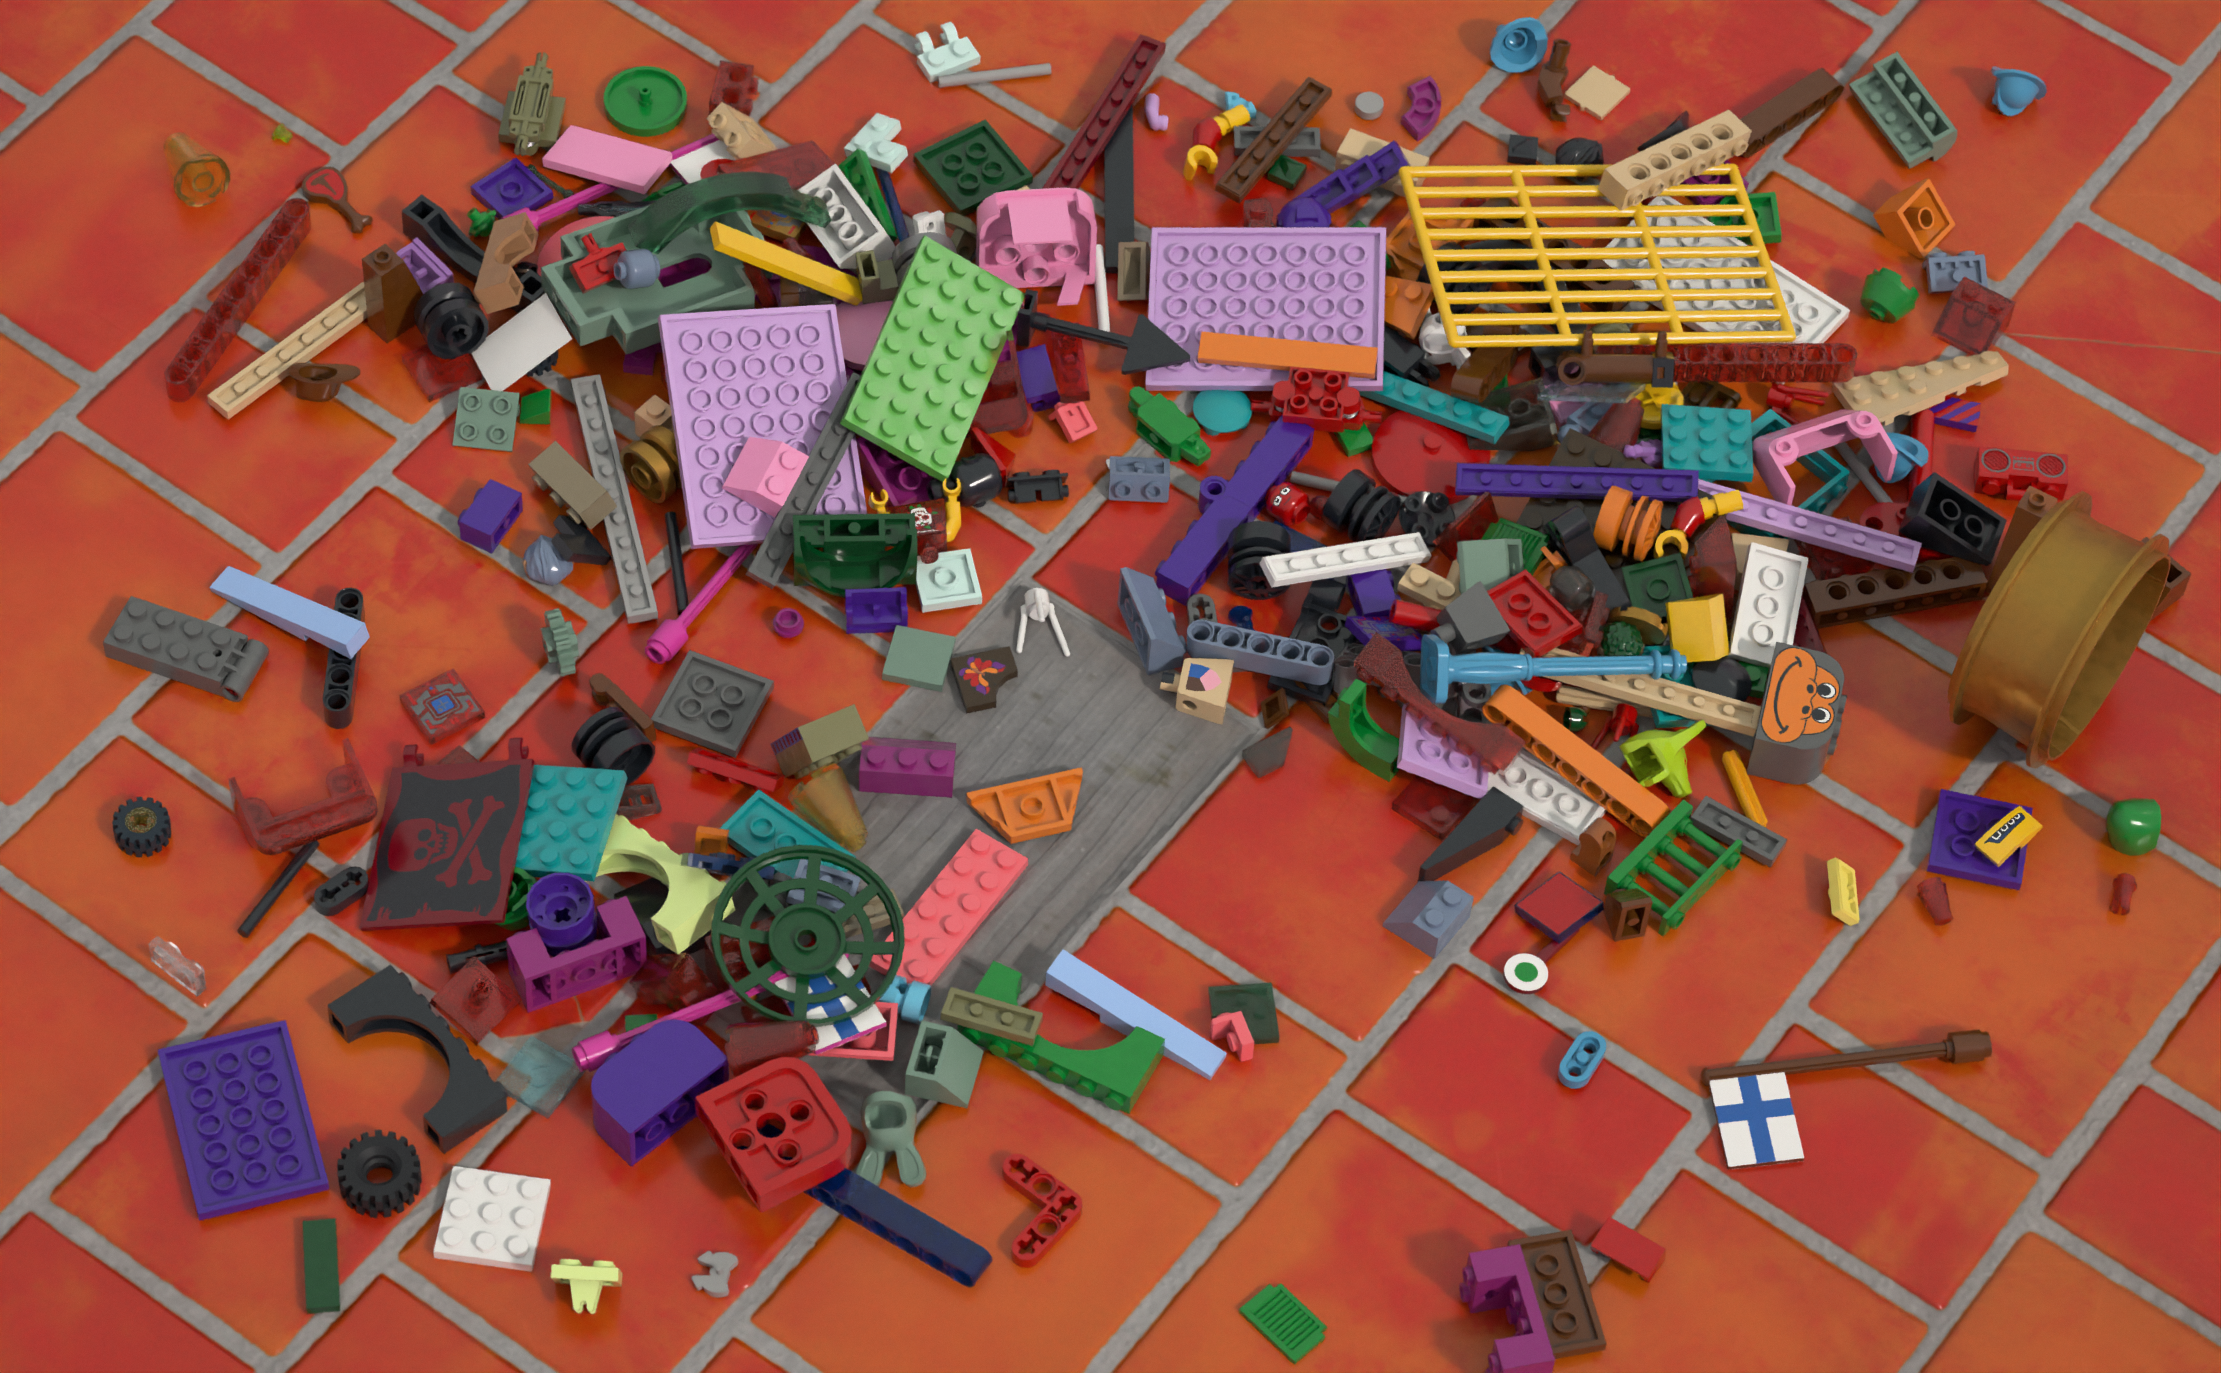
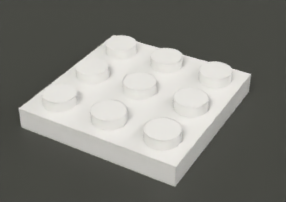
(492, 1218)

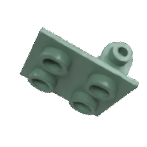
(486, 419)

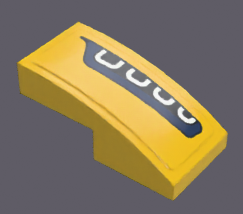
(2007, 835)

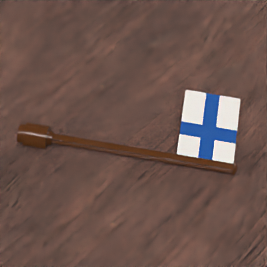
(1756, 1105)

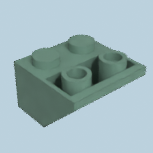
(1488, 561)
(942, 1065)

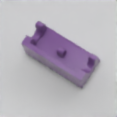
(425, 266)

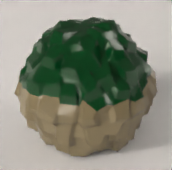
(1620, 640)

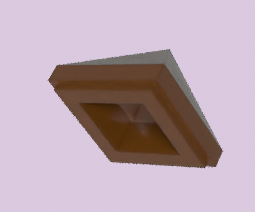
(1275, 708)

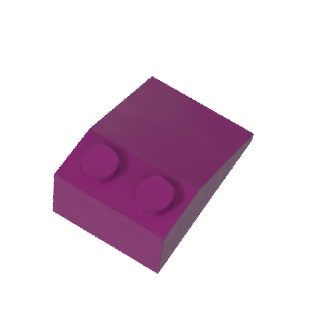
(888, 472)

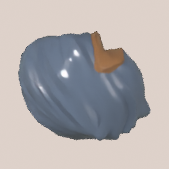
(545, 563)

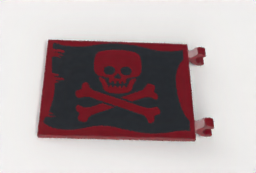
(448, 842)

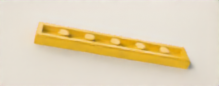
(785, 263)

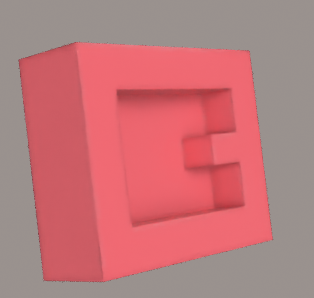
(1073, 420)
(1237, 1033)

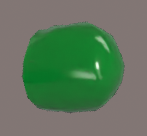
(2134, 825)

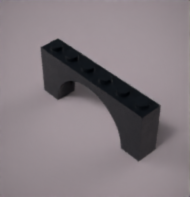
(391, 1005)

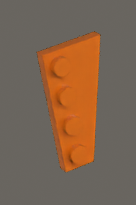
(1406, 304)

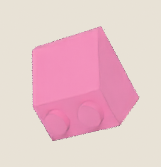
(765, 473)

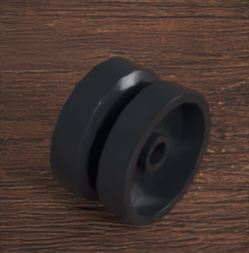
(451, 320)

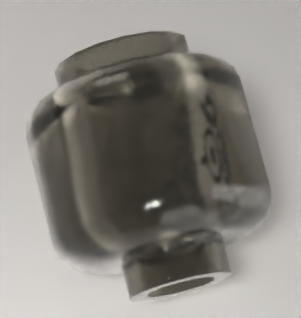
(1572, 588)

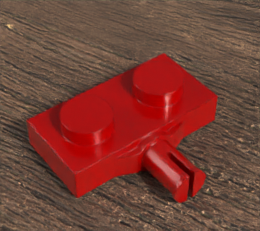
(597, 266)

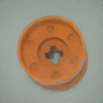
(1624, 522)

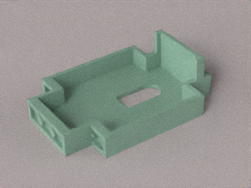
(634, 313)

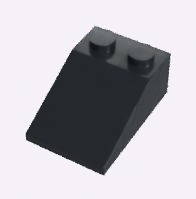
(1952, 521)
(646, 900)

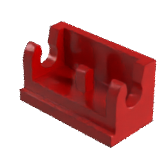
(1629, 1248)

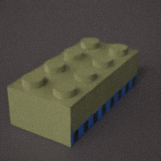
(820, 743)

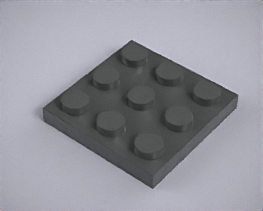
(712, 703)

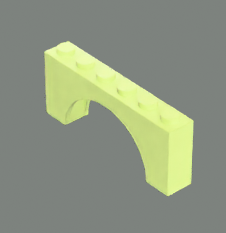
(691, 893)

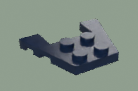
(722, 864)

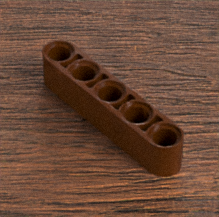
(1790, 109)

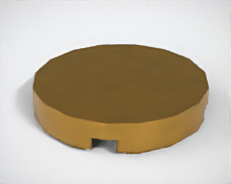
(1646, 622)

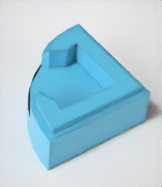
(1232, 100)

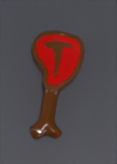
(330, 188)

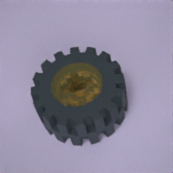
(137, 837)

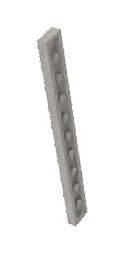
(621, 522)

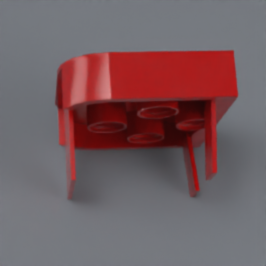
(783, 1091)

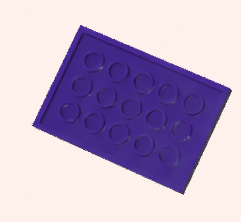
(242, 1120)

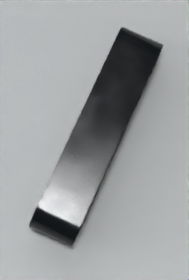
(343, 669)

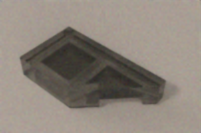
(1269, 753)

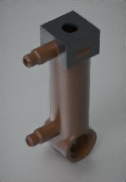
(1618, 368)

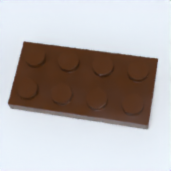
(1562, 1293)

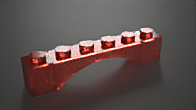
(1491, 743)

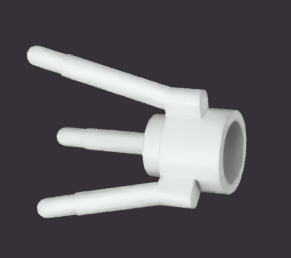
(1038, 607)

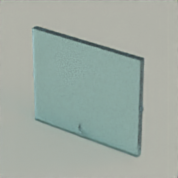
(1591, 392)

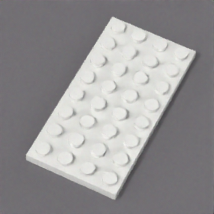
(1810, 310)

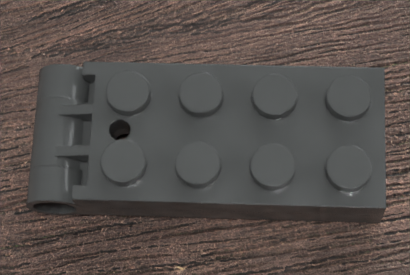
(185, 649)

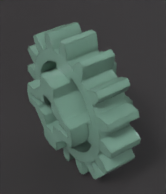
(559, 642)

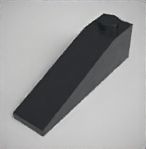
(1480, 831)

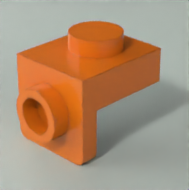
(1548, 567)

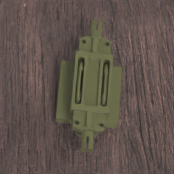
(531, 112)

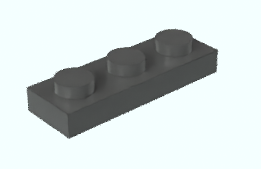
(1304, 145)
(1730, 825)

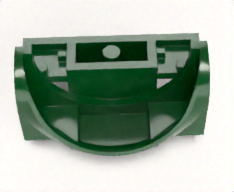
(854, 551)

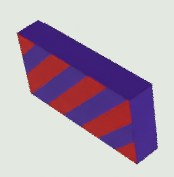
(1957, 413)

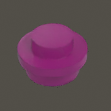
(788, 623)

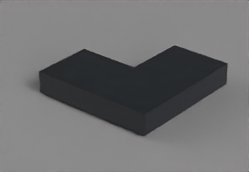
(578, 543)

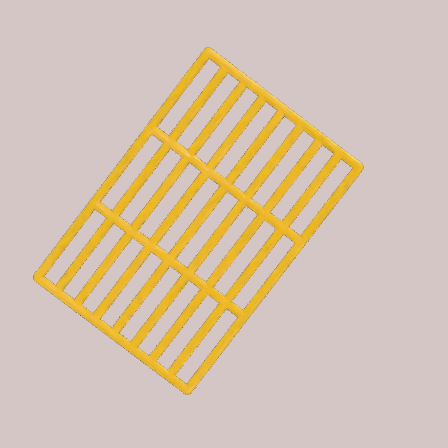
(1549, 276)

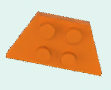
(1404, 248)
(1030, 806)

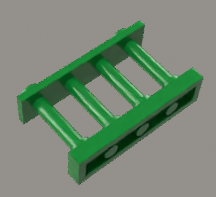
(1661, 842)

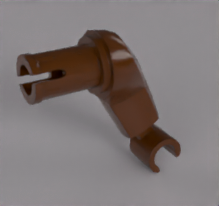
(1552, 78)

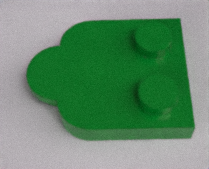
(1765, 212)

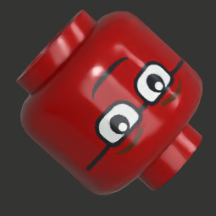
(1287, 504)

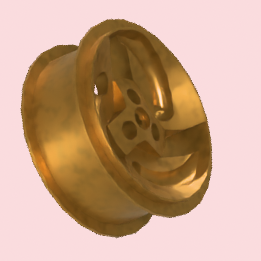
(2058, 629)

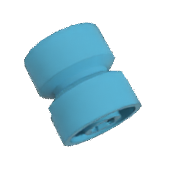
(911, 998)

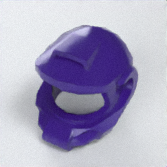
(1303, 213)

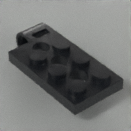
(1318, 608)

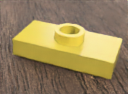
(1843, 891)

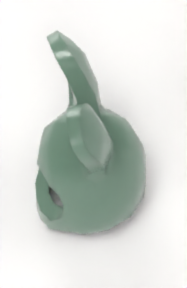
(890, 1126)

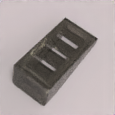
(638, 809)

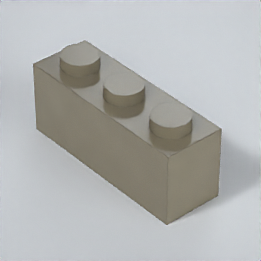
(571, 486)

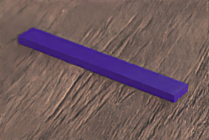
(1574, 481)

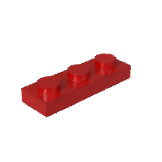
(735, 770)

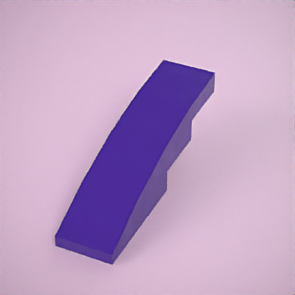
(1358, 179)

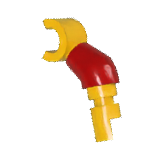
(1206, 136)
(1691, 515)

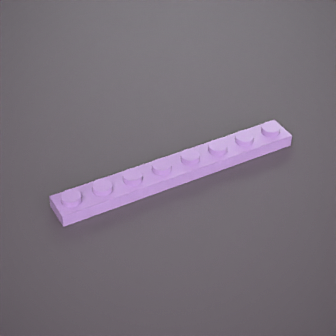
(1821, 530)

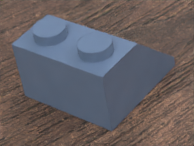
(1430, 915)

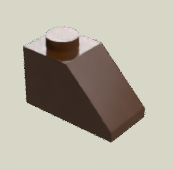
(1627, 913)

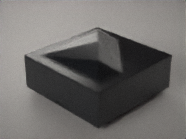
(1522, 149)

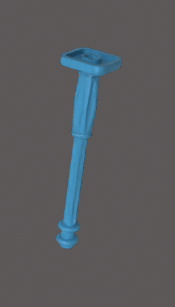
(1441, 668)

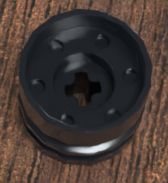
(1458, 287)
(1361, 507)
(1245, 550)
(613, 743)

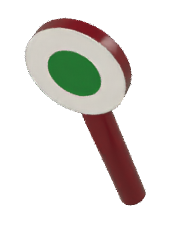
(1528, 972)

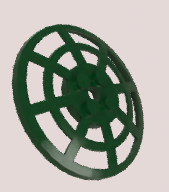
(811, 920)

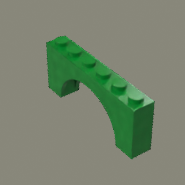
(1107, 1074)

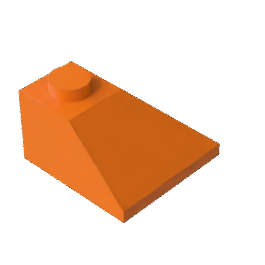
(1915, 219)

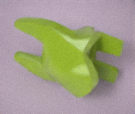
(1661, 757)

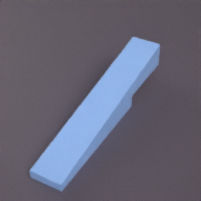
(292, 612)
(1125, 1011)

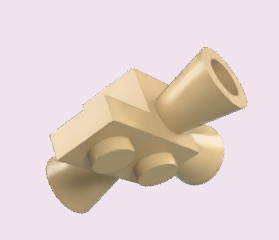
(1431, 588)

